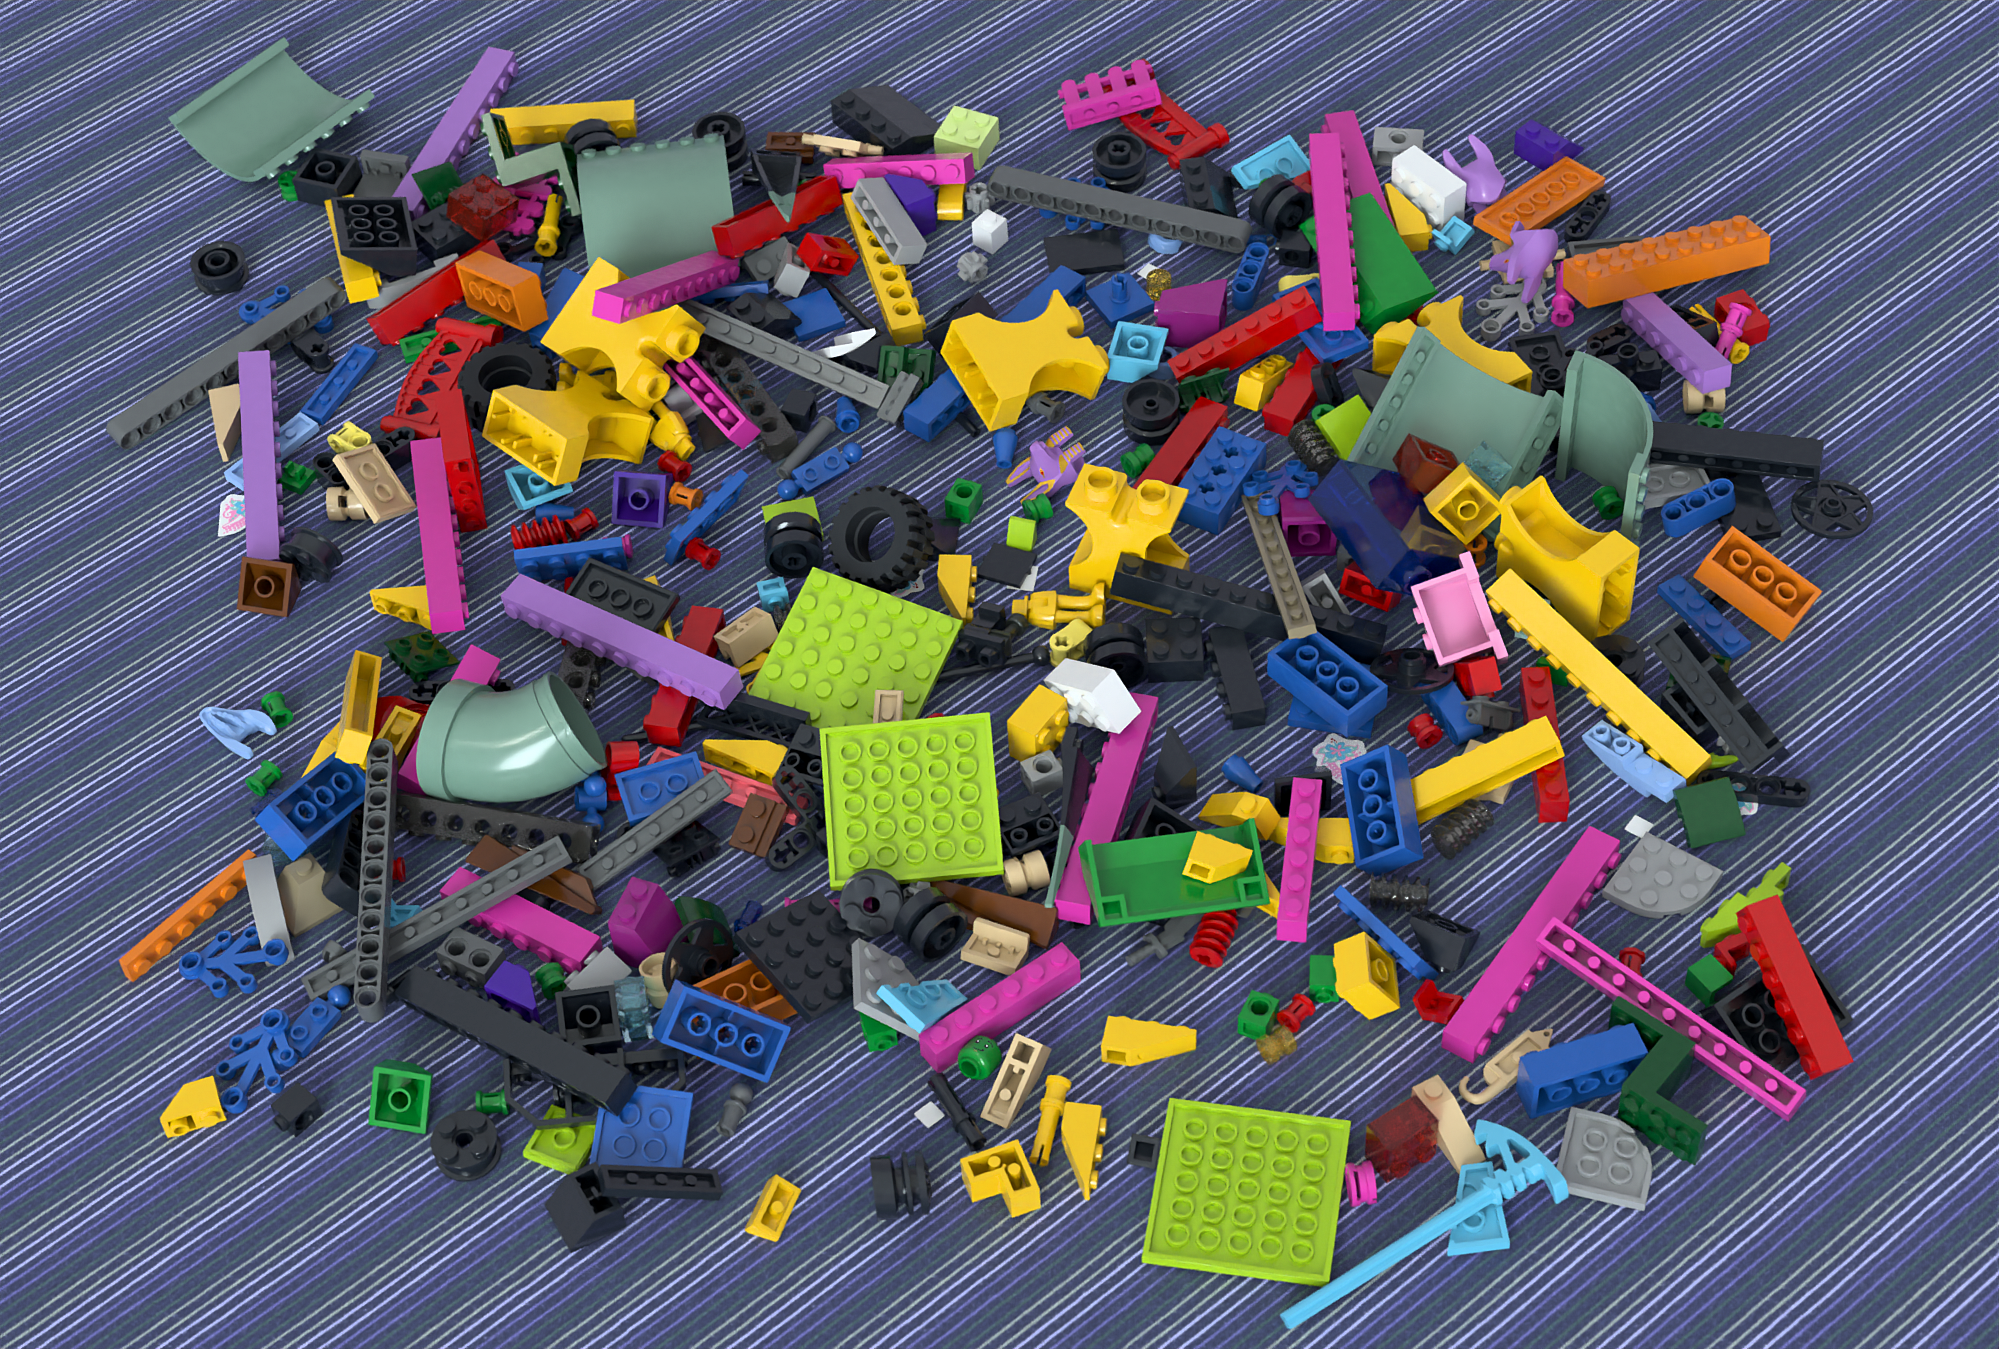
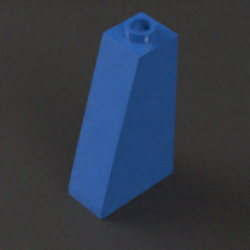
(557, 299)

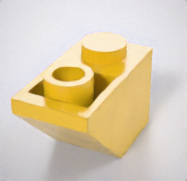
(1215, 859)
(193, 1107)

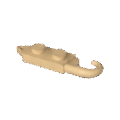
(1503, 1068)

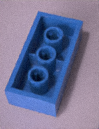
(1218, 479)
(1327, 681)
(314, 805)
(1381, 810)
(726, 1048)
(1578, 1070)

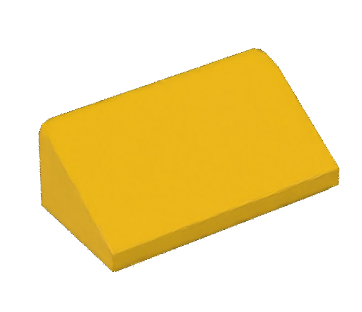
(773, 1208)

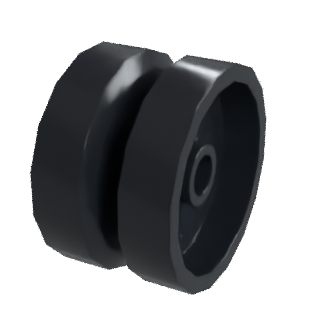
(591, 135)
(734, 135)
(1120, 161)
(1280, 205)
(1150, 411)
(793, 544)
(1118, 648)
(930, 924)

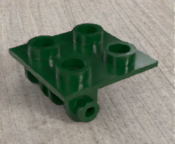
(437, 183)
(1207, 386)
(419, 655)

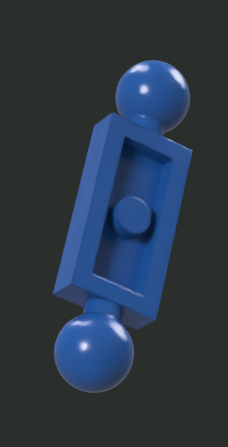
(820, 471)
(313, 1024)

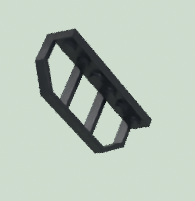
(1717, 696)
(636, 1061)

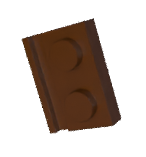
(791, 142)
(758, 825)

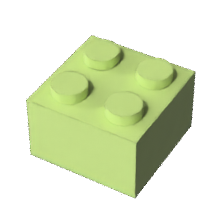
(968, 132)

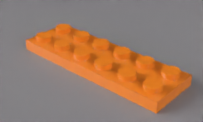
(1540, 199)

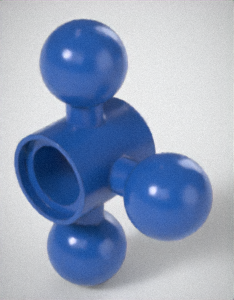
(592, 798)

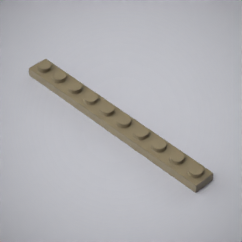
(1280, 570)

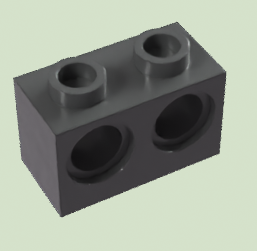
(474, 954)

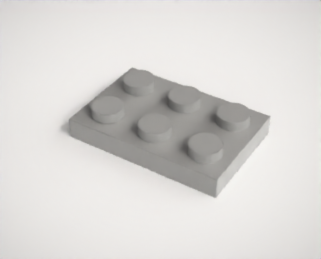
(1672, 482)

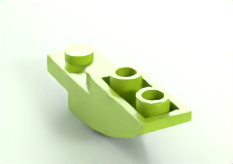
(1725, 920)

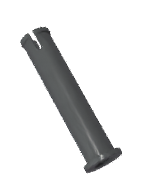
(806, 447)

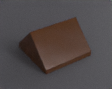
(267, 586)

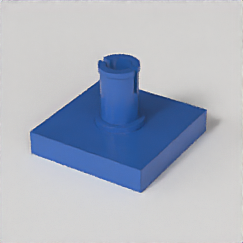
(1119, 299)

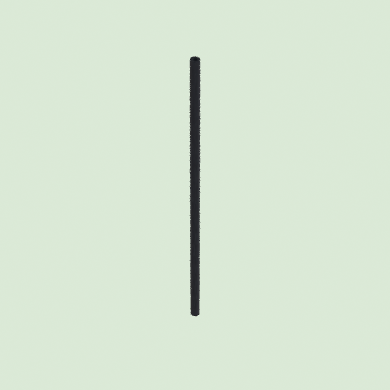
(824, 282)

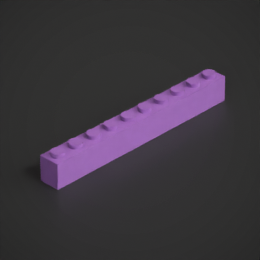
(461, 122)
(260, 455)
(622, 642)

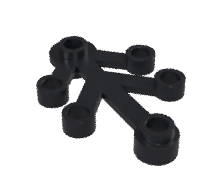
(568, 226)
(1555, 377)

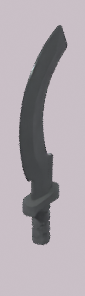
(1173, 935)

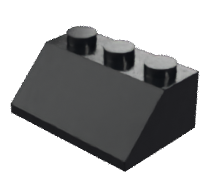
(1206, 187)

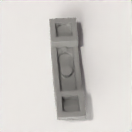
(390, 291)
(266, 902)

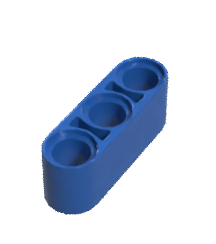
(1250, 276)
(1698, 507)
(1451, 714)

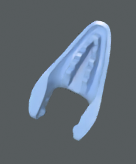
(235, 725)

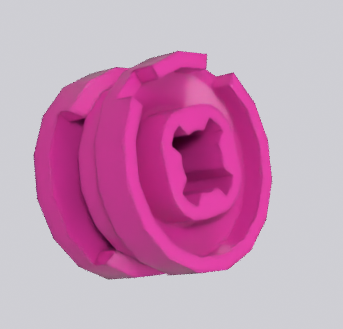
(1363, 1182)

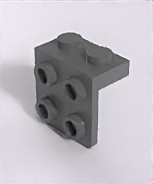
(381, 173)

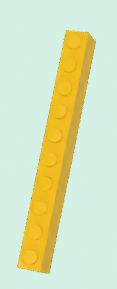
(1597, 676)

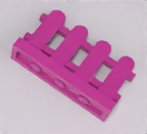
(1111, 104)
(530, 207)

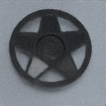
(1831, 509)
(1410, 669)
(700, 957)

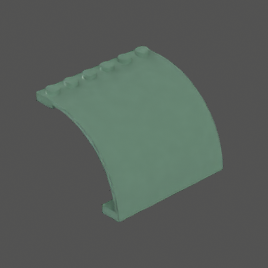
(263, 116)
(653, 201)
(1458, 408)
(1607, 434)

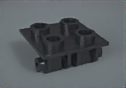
(691, 841)

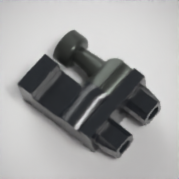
(990, 635)

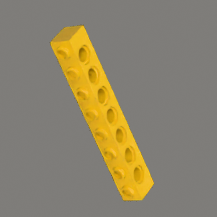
(887, 281)

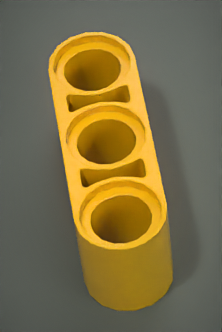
(951, 202)

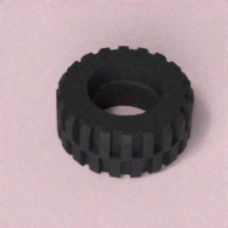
(502, 367)
(852, 535)

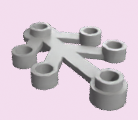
(1492, 327)

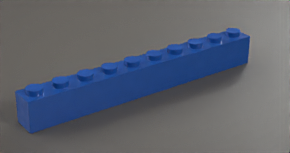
(946, 397)

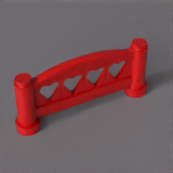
(1196, 140)
(469, 339)

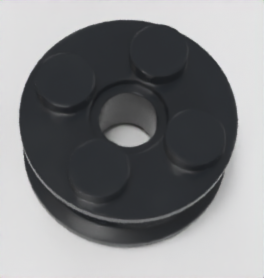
(219, 268)
(311, 554)
(1624, 655)
(865, 884)
(459, 1130)

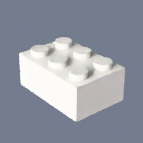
(1429, 187)
(1093, 695)

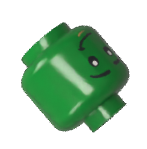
(979, 1058)

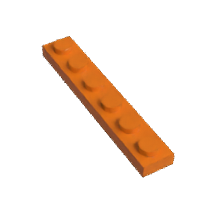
(185, 919)

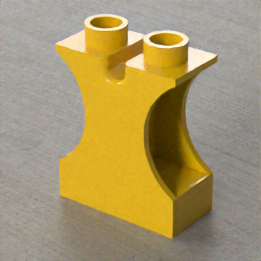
(1446, 324)
(634, 347)
(1011, 362)
(566, 427)
(1122, 522)
(1576, 568)

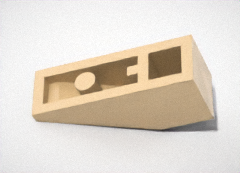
(226, 417)
(1015, 1080)
(1454, 1132)

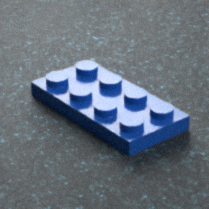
(1327, 345)
(702, 519)
(567, 559)
(1384, 935)

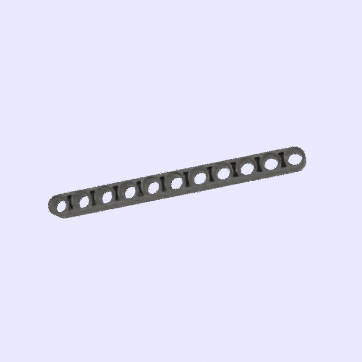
(1119, 209)
(222, 364)
(376, 889)

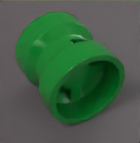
(1137, 461)

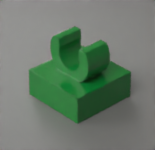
(297, 477)

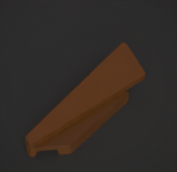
(560, 885)
(1008, 911)

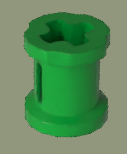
(277, 709)
(263, 778)
(491, 1102)

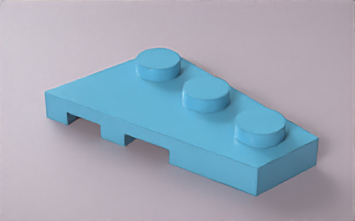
(1279, 158)
(923, 1004)
(1484, 1229)

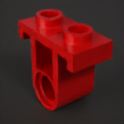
(620, 758)

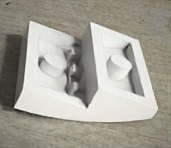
(846, 343)

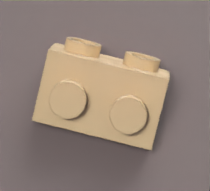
(996, 947)

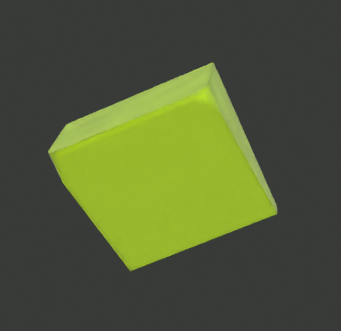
(1021, 533)

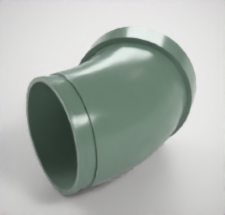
(506, 743)

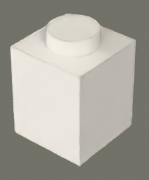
(989, 231)

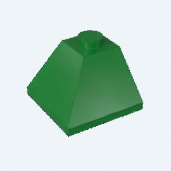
(400, 1096)

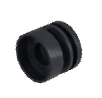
(900, 1185)

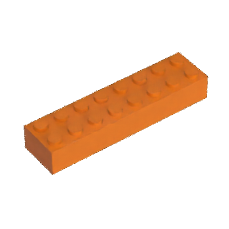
(1666, 261)

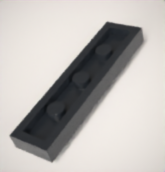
(659, 1182)

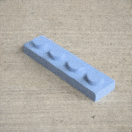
(291, 437)

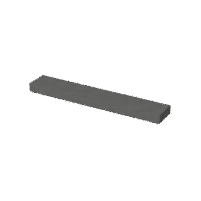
(655, 830)

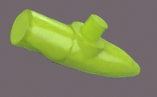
(1721, 761)

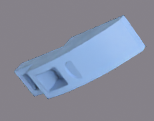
(1630, 762)

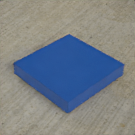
(817, 313)

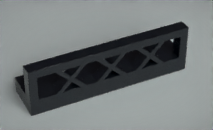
(759, 714)

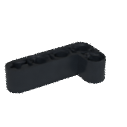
(393, 446)
(343, 867)

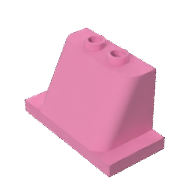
(1457, 616)

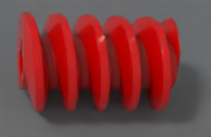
(537, 534)
(1214, 937)

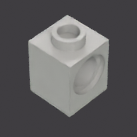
(1042, 773)

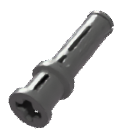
(1043, 405)

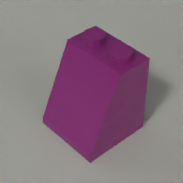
(1192, 312)
(1304, 527)
(643, 922)

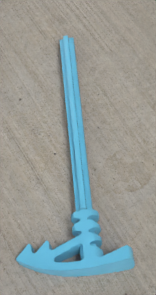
(1498, 1141)

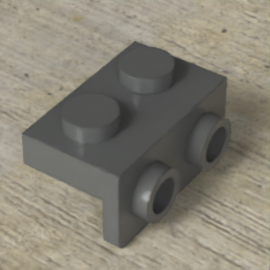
(765, 262)

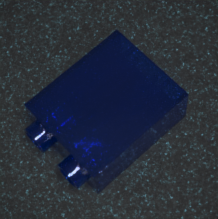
(1385, 527)

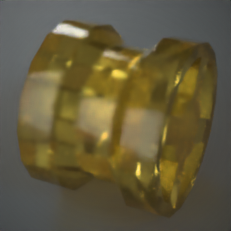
(1157, 281)

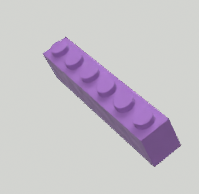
(1677, 342)

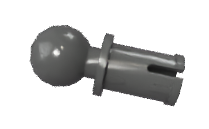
(740, 1095)

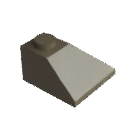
(303, 896)

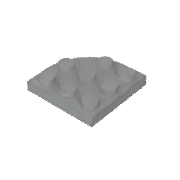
(1661, 880)
(872, 970)
(1604, 1160)

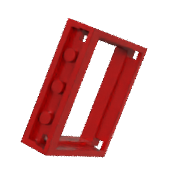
(461, 460)

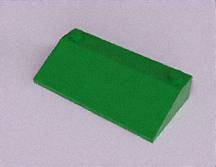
(1386, 271)
(1146, 879)

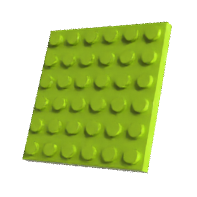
(846, 645)
(912, 799)
(1247, 1192)

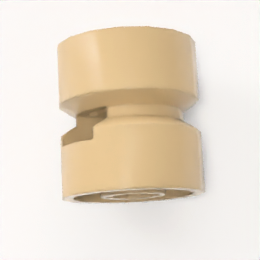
(1695, 401)
(336, 505)
(1025, 873)
(652, 971)

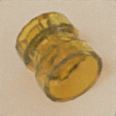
(1277, 1044)

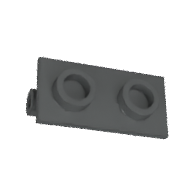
(1487, 713)

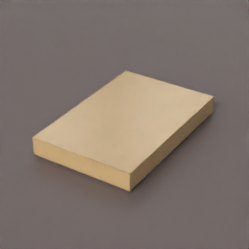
(374, 483)

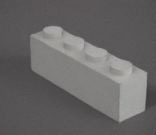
(888, 221)

